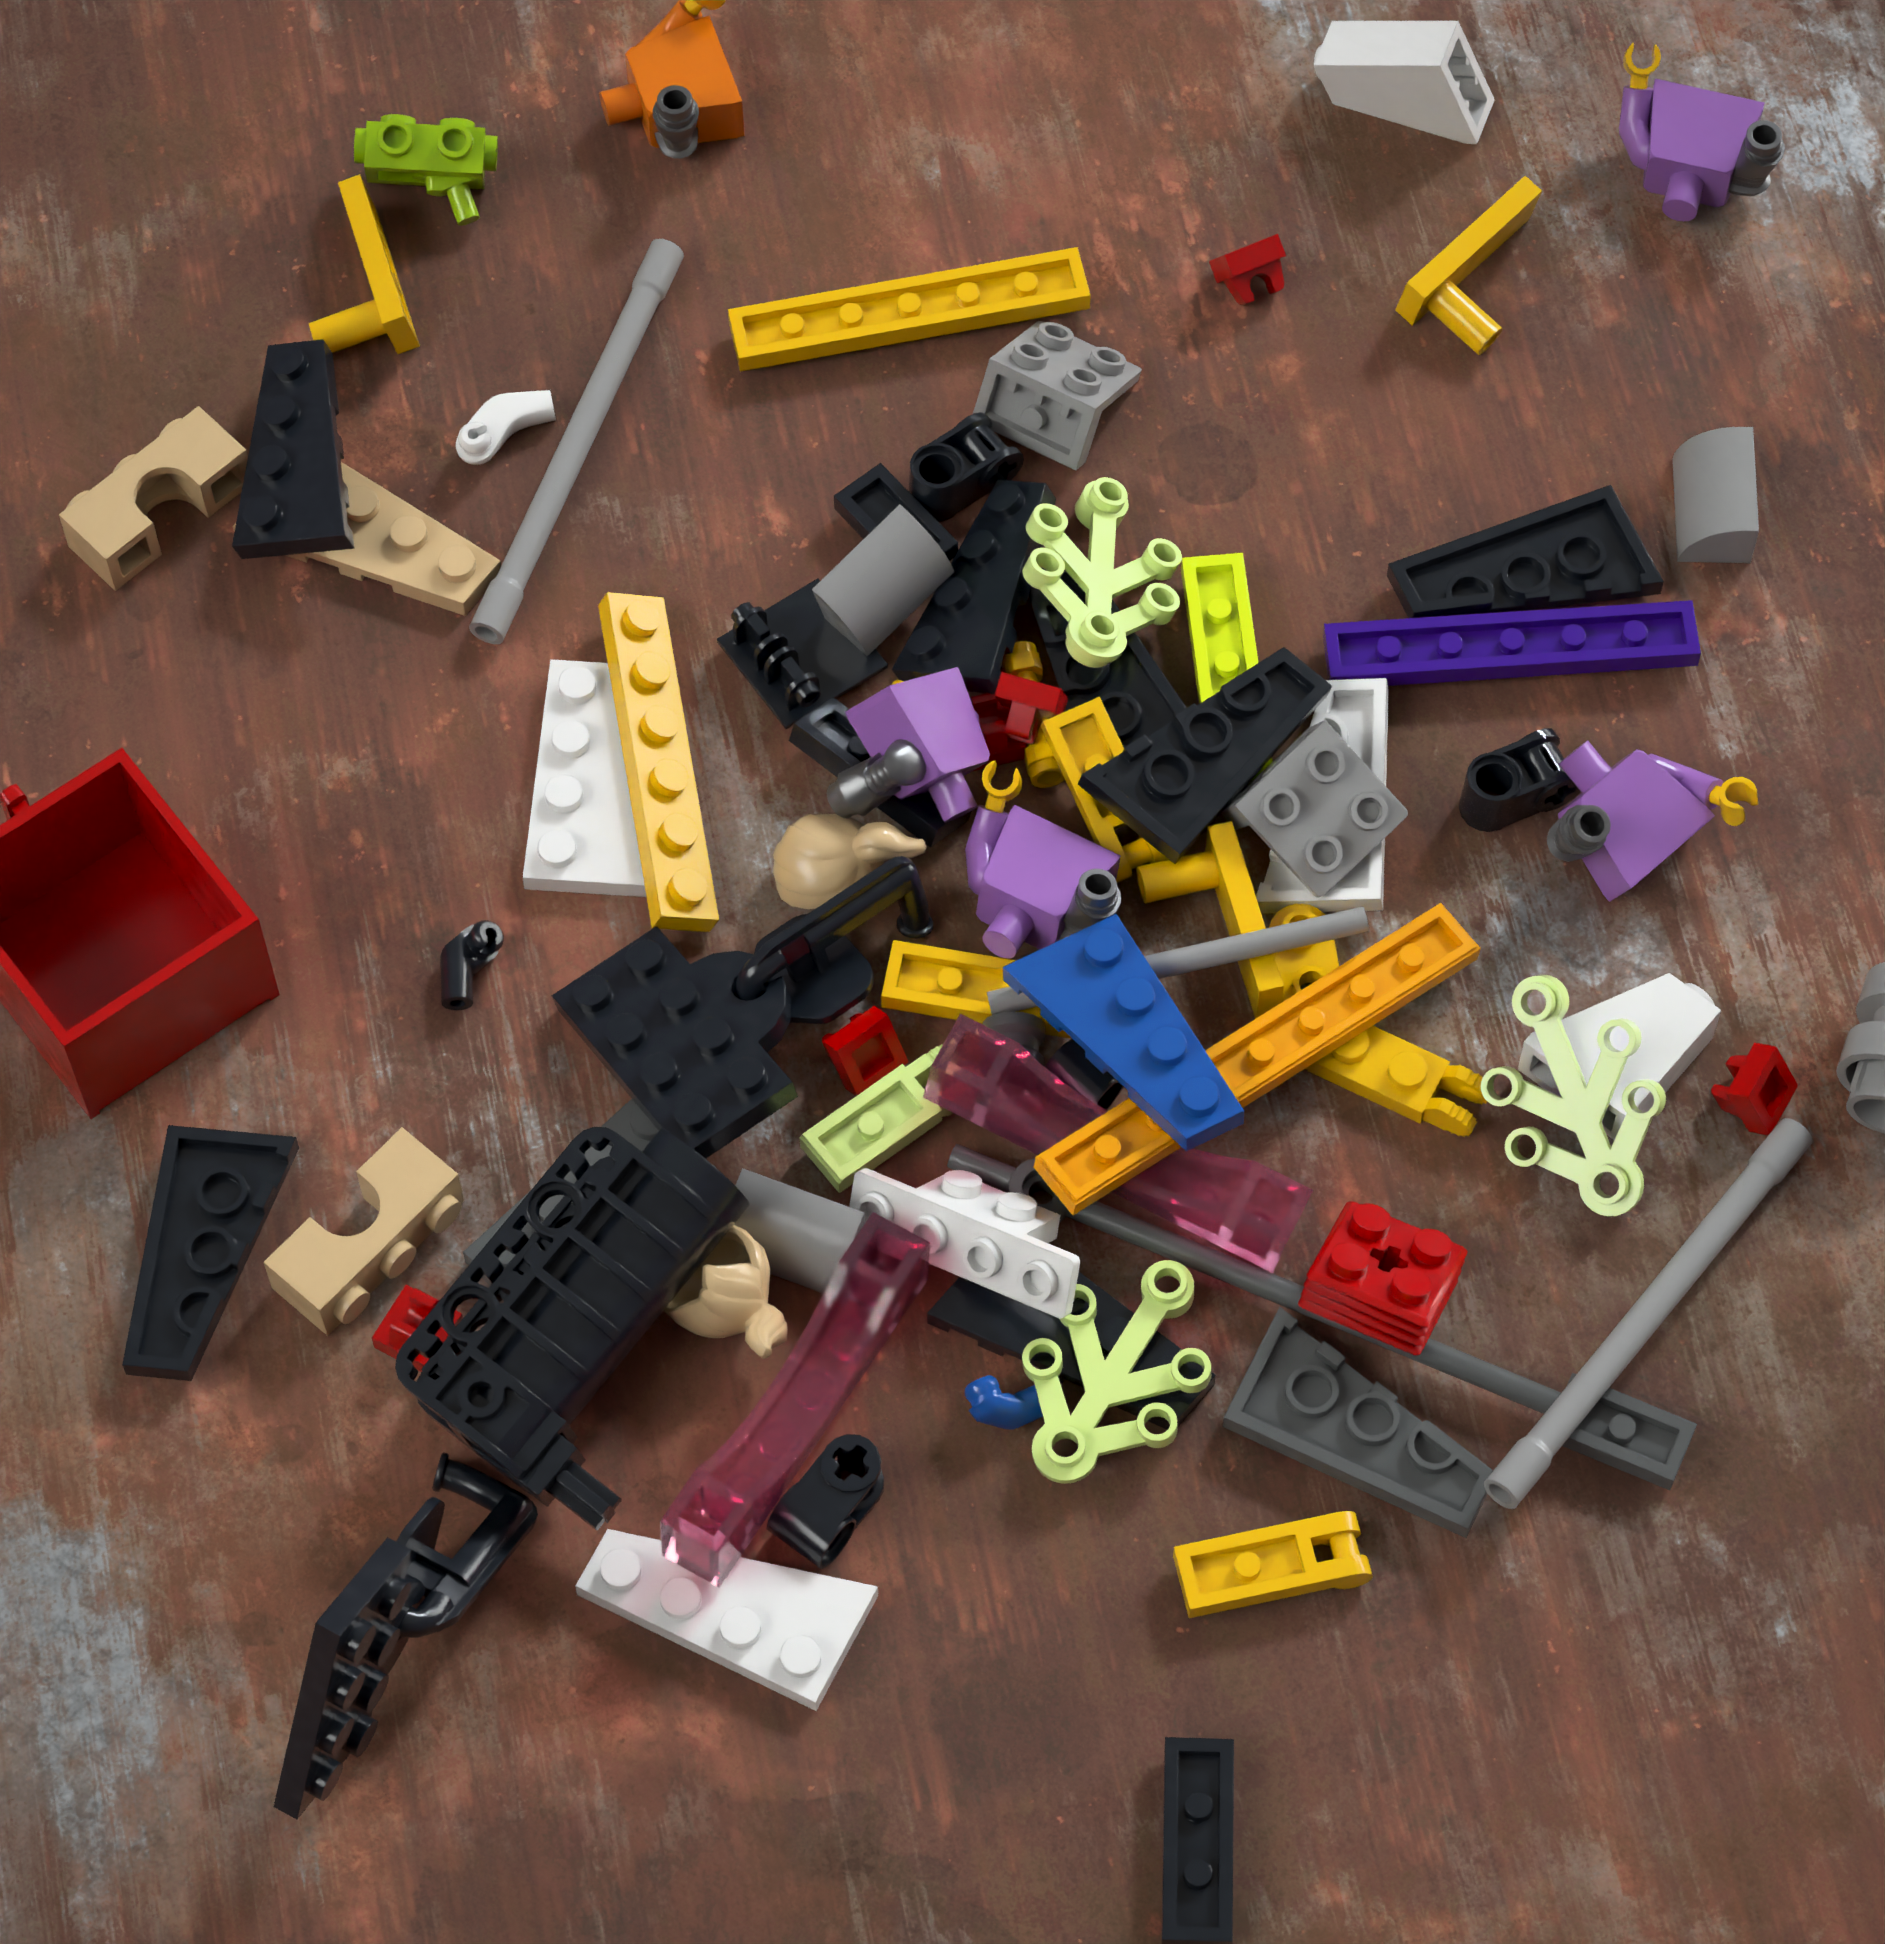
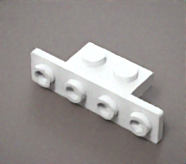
(979, 1234)

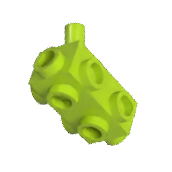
(441, 157)

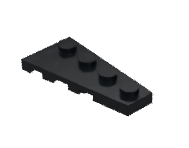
(293, 472)
(1538, 561)
(975, 607)
(1130, 687)
(1199, 762)
(200, 1233)
(1009, 1325)

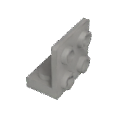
(1052, 391)
(1318, 808)

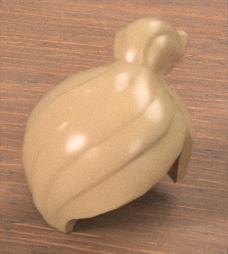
(830, 853)
(732, 1296)

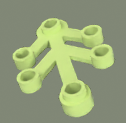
(1092, 631)
(1580, 1105)
(1111, 1380)

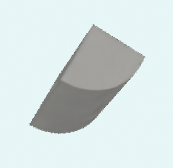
(1716, 497)
(882, 580)
(797, 1229)

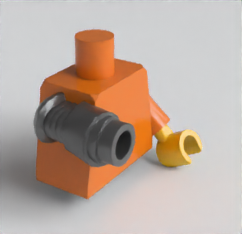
(679, 84)

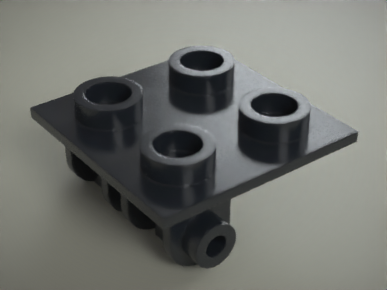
(795, 655)

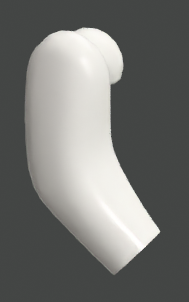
(499, 420)

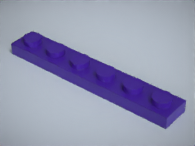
(1514, 644)

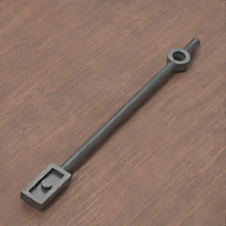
(1615, 1431)

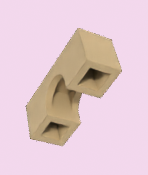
(187, 462)
(335, 1274)

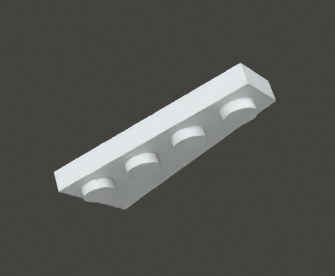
(1360, 716)
(581, 798)
(762, 1622)

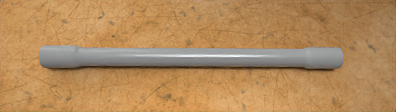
(506, 589)
(1534, 1452)

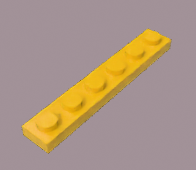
(909, 309)
(658, 763)

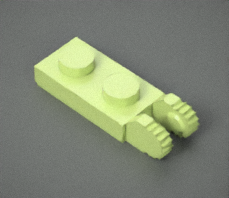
(874, 1123)

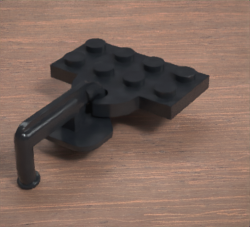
(699, 1034)
(374, 1618)

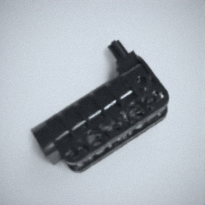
(567, 1311)

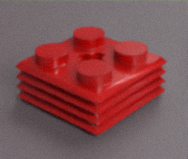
(1383, 1277)

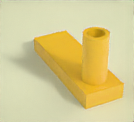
(1436, 284)
(388, 310)
(1225, 870)

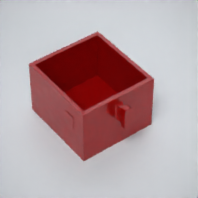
(118, 933)

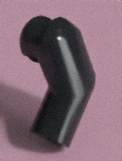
(464, 958)

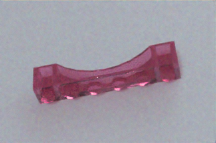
(1209, 1194)
(750, 1472)

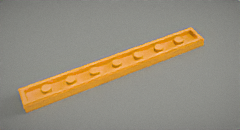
(1269, 1051)

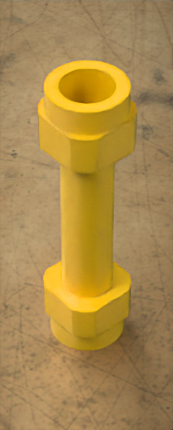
(1038, 757)

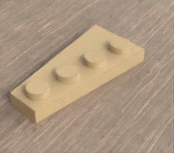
(408, 550)

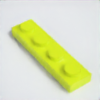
(1218, 621)

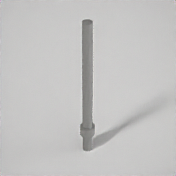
(1225, 950)

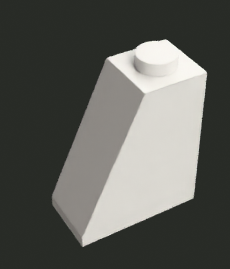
(1407, 75)
(1674, 1029)

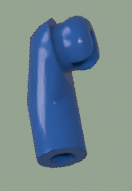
(999, 1408)

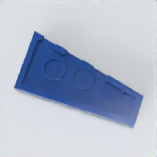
(1128, 1025)

